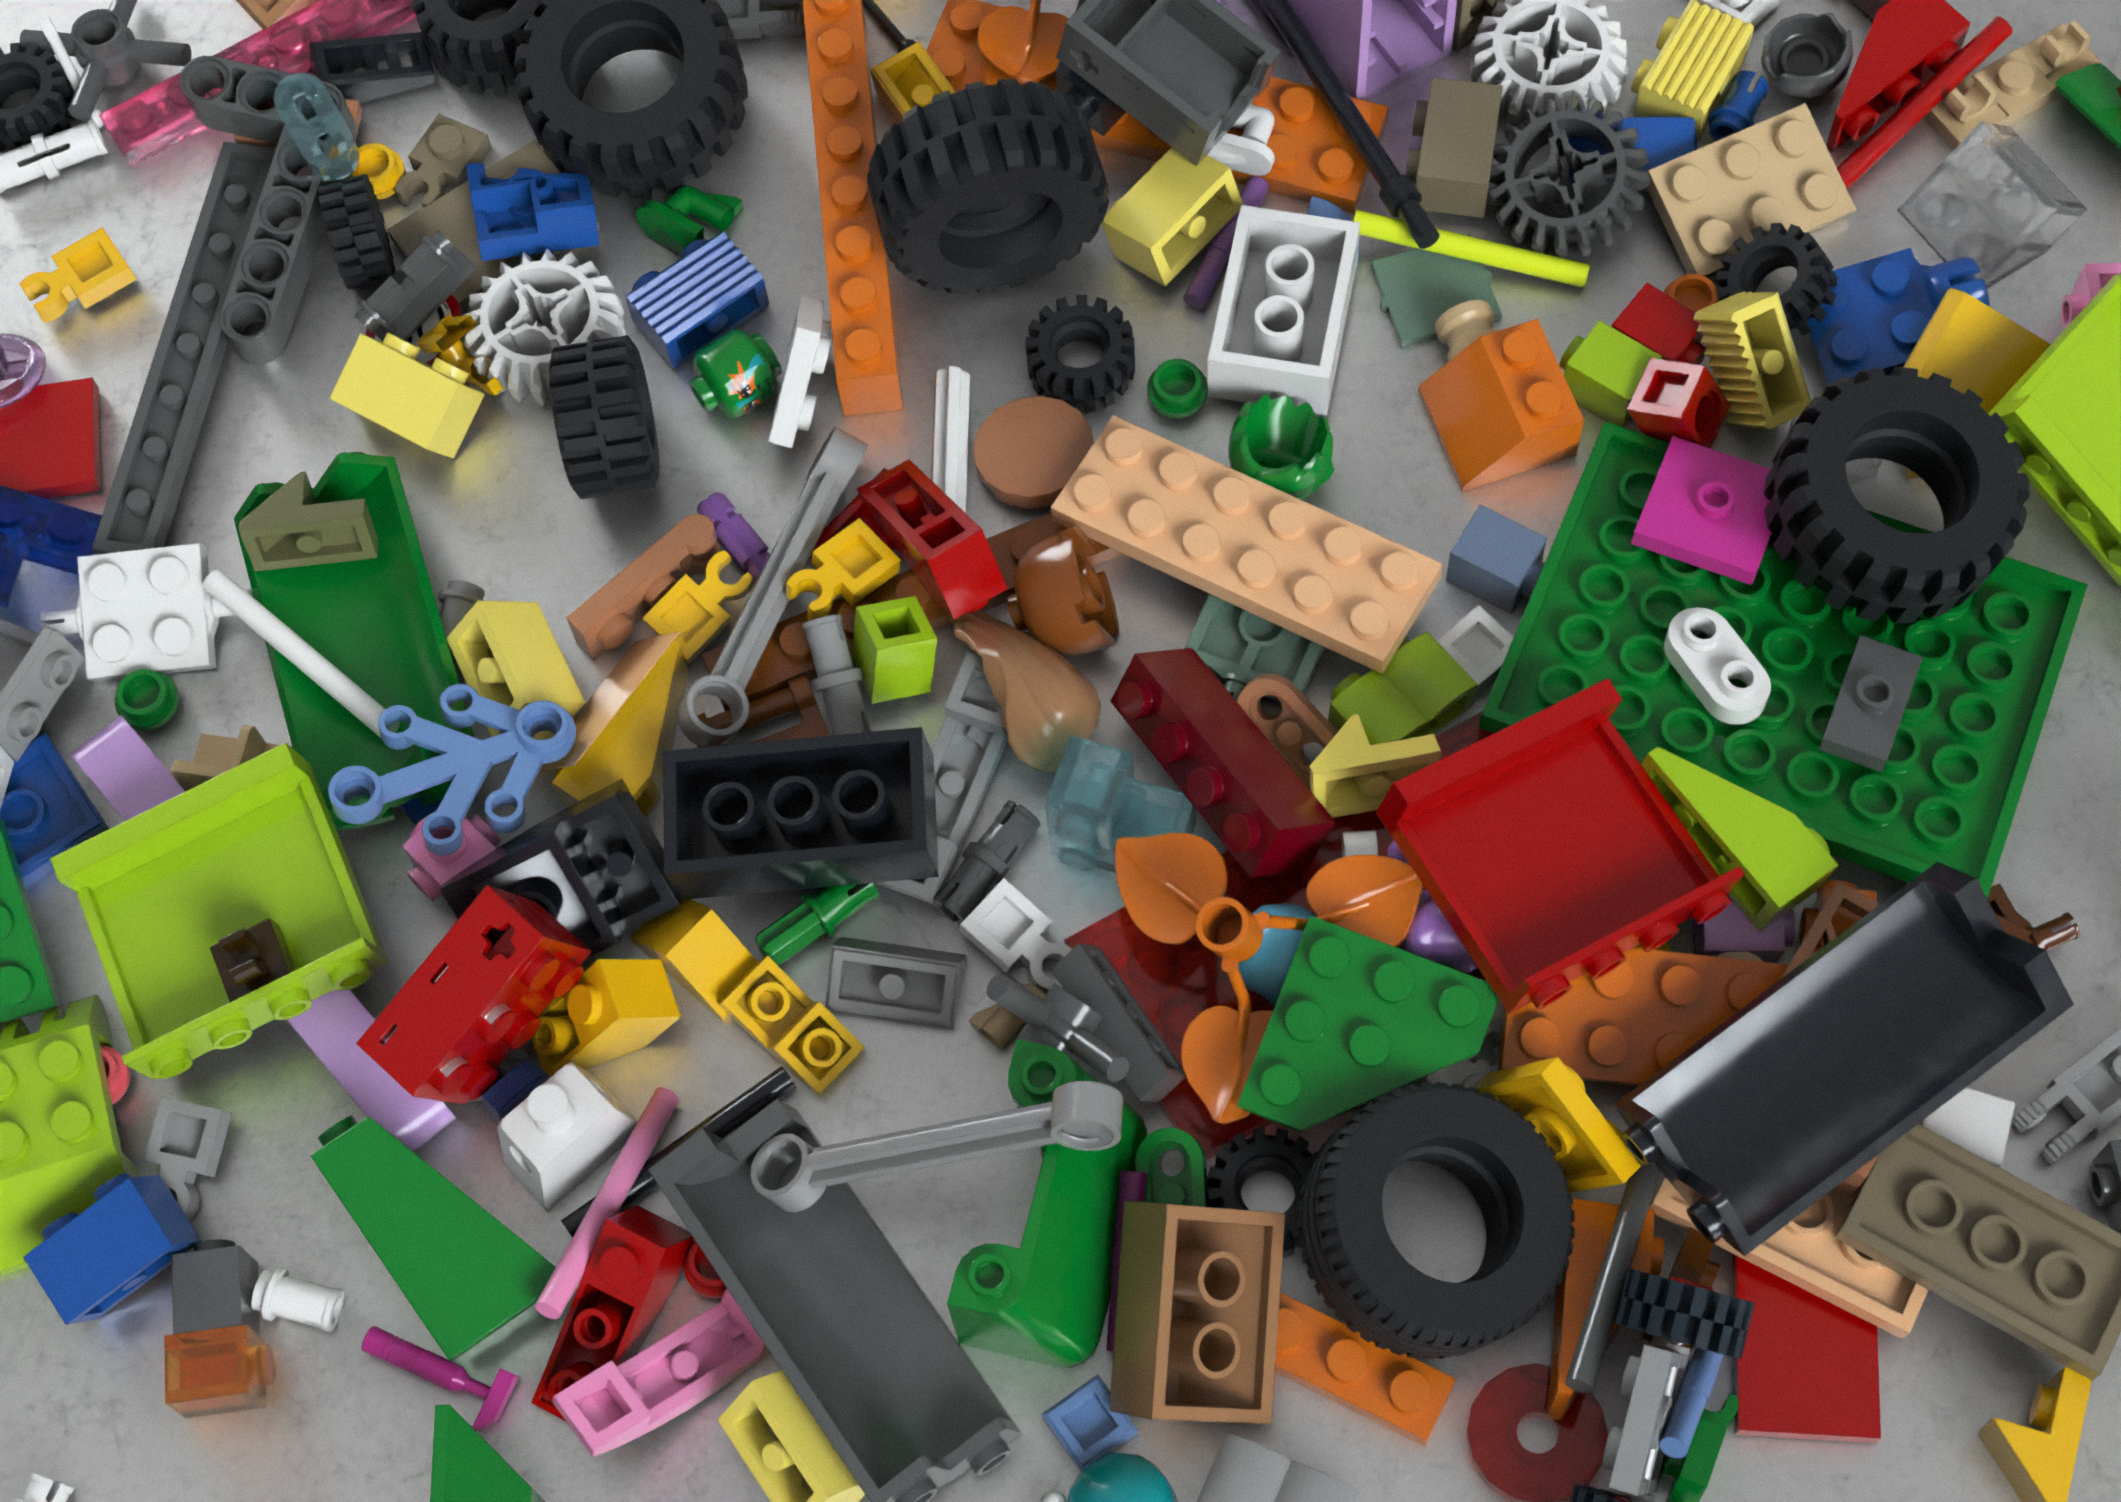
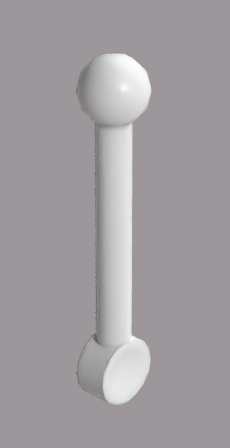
(65, 61)

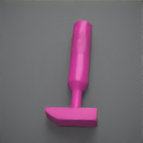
(442, 1373)

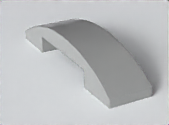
(963, 770)

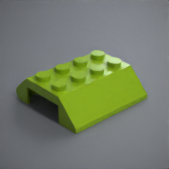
(54, 1124)

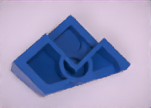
(531, 212)

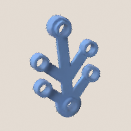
(461, 760)

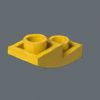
(791, 1025)

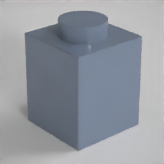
(1496, 559)

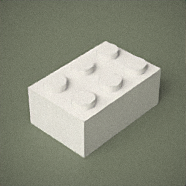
(1283, 307)

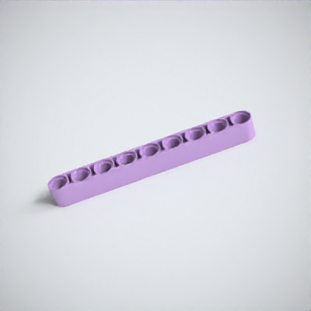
(136, 782)

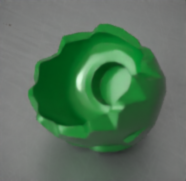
(1282, 445)

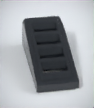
(337, 59)

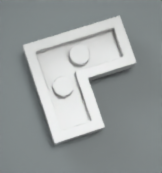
(805, 354)

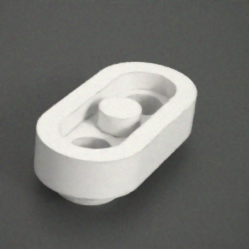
(1712, 662)

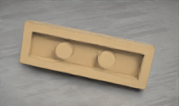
(2012, 84)

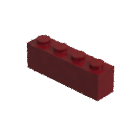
(1222, 762)

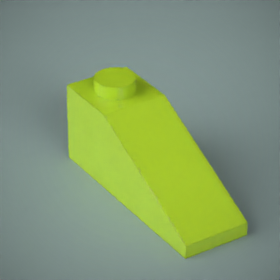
(1738, 828)

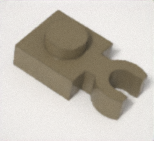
(442, 159)

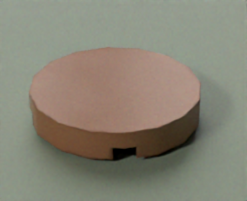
(1031, 450)

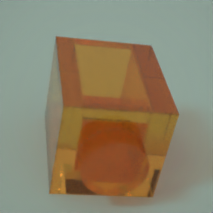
(217, 1371)

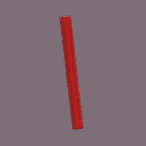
(1924, 100)

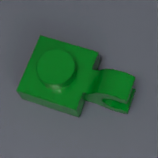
(1692, 1473)

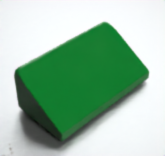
(2096, 97)

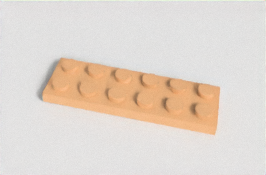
(1248, 543)

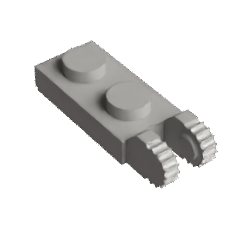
(2087, 1091)

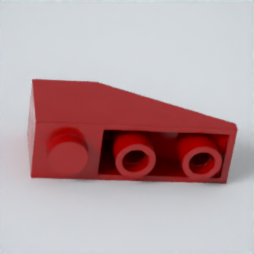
(1899, 55)
(616, 1299)

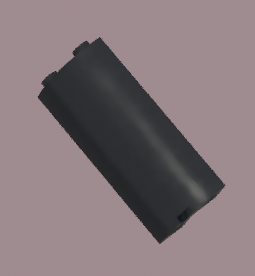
(1841, 1058)

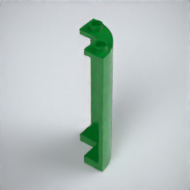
(369, 622)

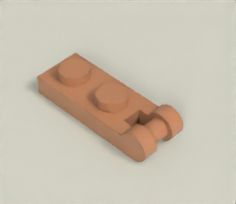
(620, 604)

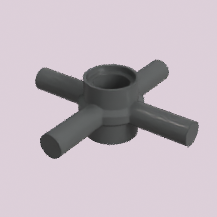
(107, 52)
(1059, 1022)

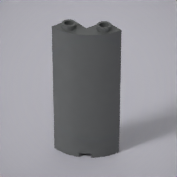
(839, 1316)

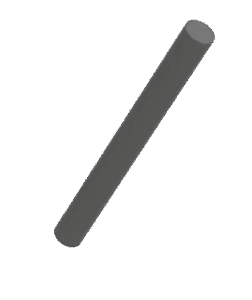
(1611, 1279)

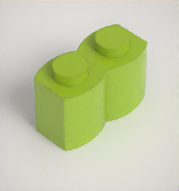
(1413, 697)

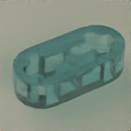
(305, 132)

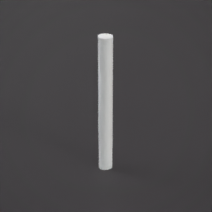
(296, 650)

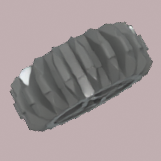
(1589, 173)

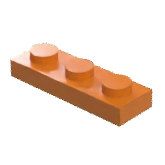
(1357, 1373)

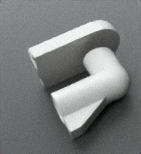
(1249, 152)

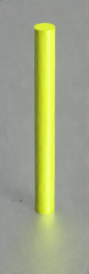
(1478, 250)

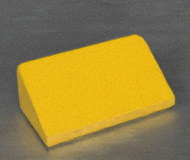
(908, 80)

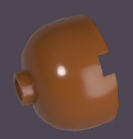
(1063, 596)

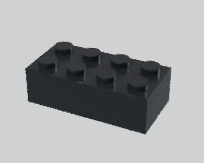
(800, 813)

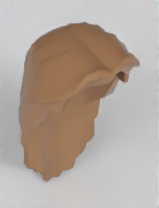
(1035, 686)

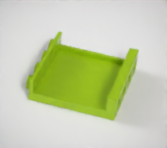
(2070, 425)
(201, 869)

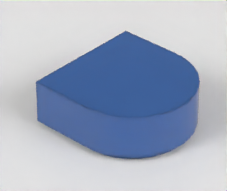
(513, 1089)

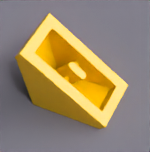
(696, 952)

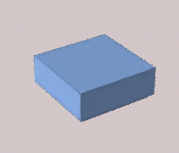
(1087, 1426)

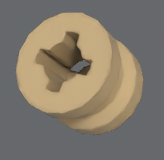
(1464, 324)

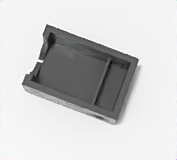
(1171, 65)

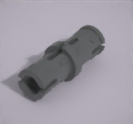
(986, 862)

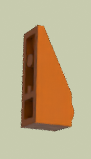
(1592, 1233)

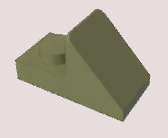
(299, 532)

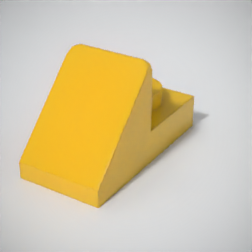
(2042, 1460)

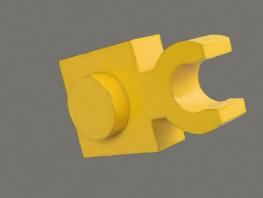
(85, 271)
(847, 565)
(697, 608)

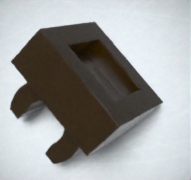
(252, 958)

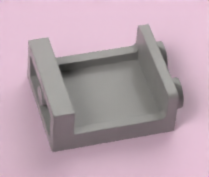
(32, 679)

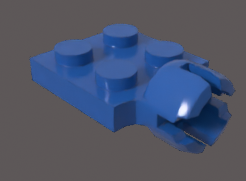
(1884, 311)

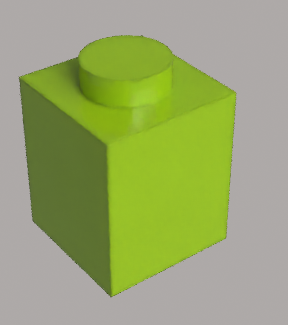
(1605, 371)
(894, 649)

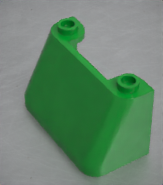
(1055, 1289)

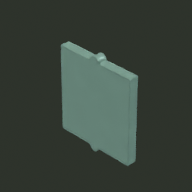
(1424, 285)

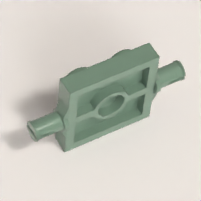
(1246, 646)

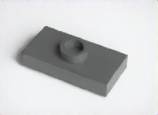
(1870, 703)

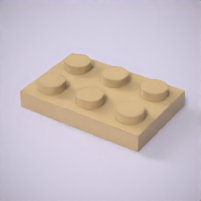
(1748, 181)

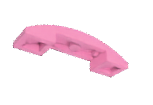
(662, 1380)

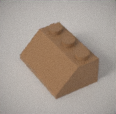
(1197, 1313)

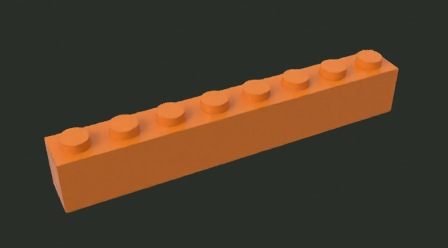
(853, 243)

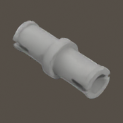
(836, 675)

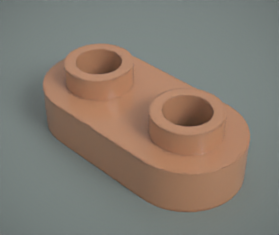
(1293, 727)

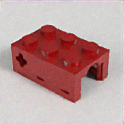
(481, 1005)

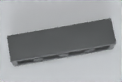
(1125, 1025)

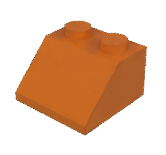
(1503, 407)

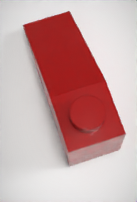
(934, 539)

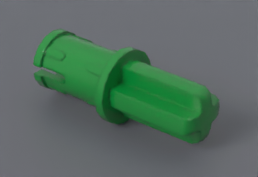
(811, 920)

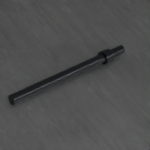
(1397, 190)

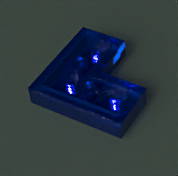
(42, 534)

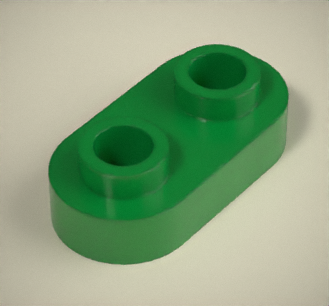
(1185, 1188)

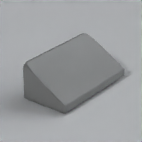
(895, 981)

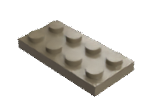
(1992, 1247)

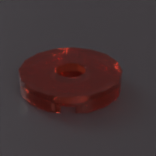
(1509, 1467)

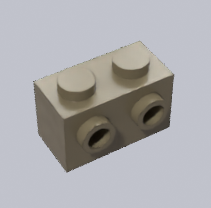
(1456, 146)

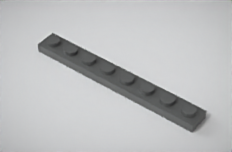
(184, 361)

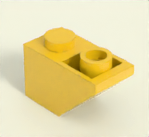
(606, 1014)

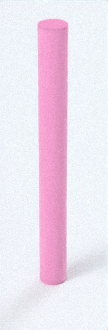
(607, 1203)

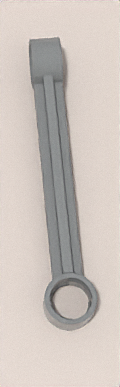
(767, 600)
(1079, 1118)

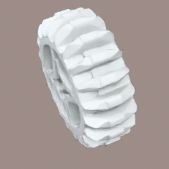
(1515, 47)
(555, 294)

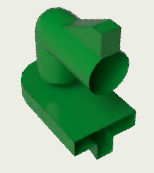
(669, 223)

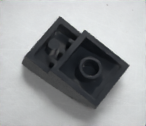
(585, 866)

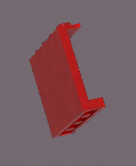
(1552, 850)

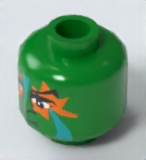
(735, 374)

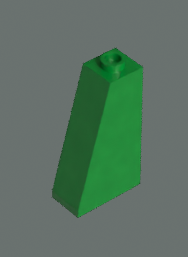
(437, 1243)

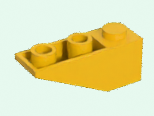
(633, 739)

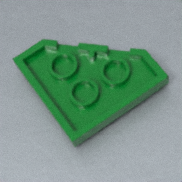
(1358, 1026)

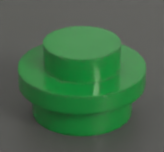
(1177, 388)
(146, 699)

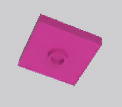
(1707, 511)

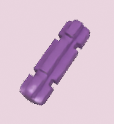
(735, 534)

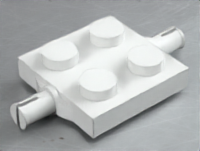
(143, 612)

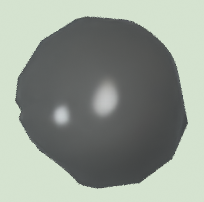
(1807, 55)

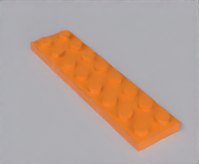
(1306, 138)

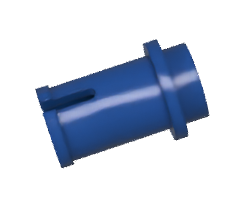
(1738, 106)

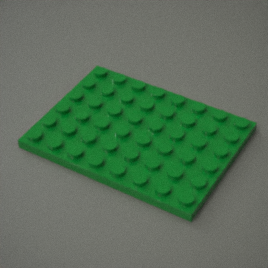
(1963, 732)

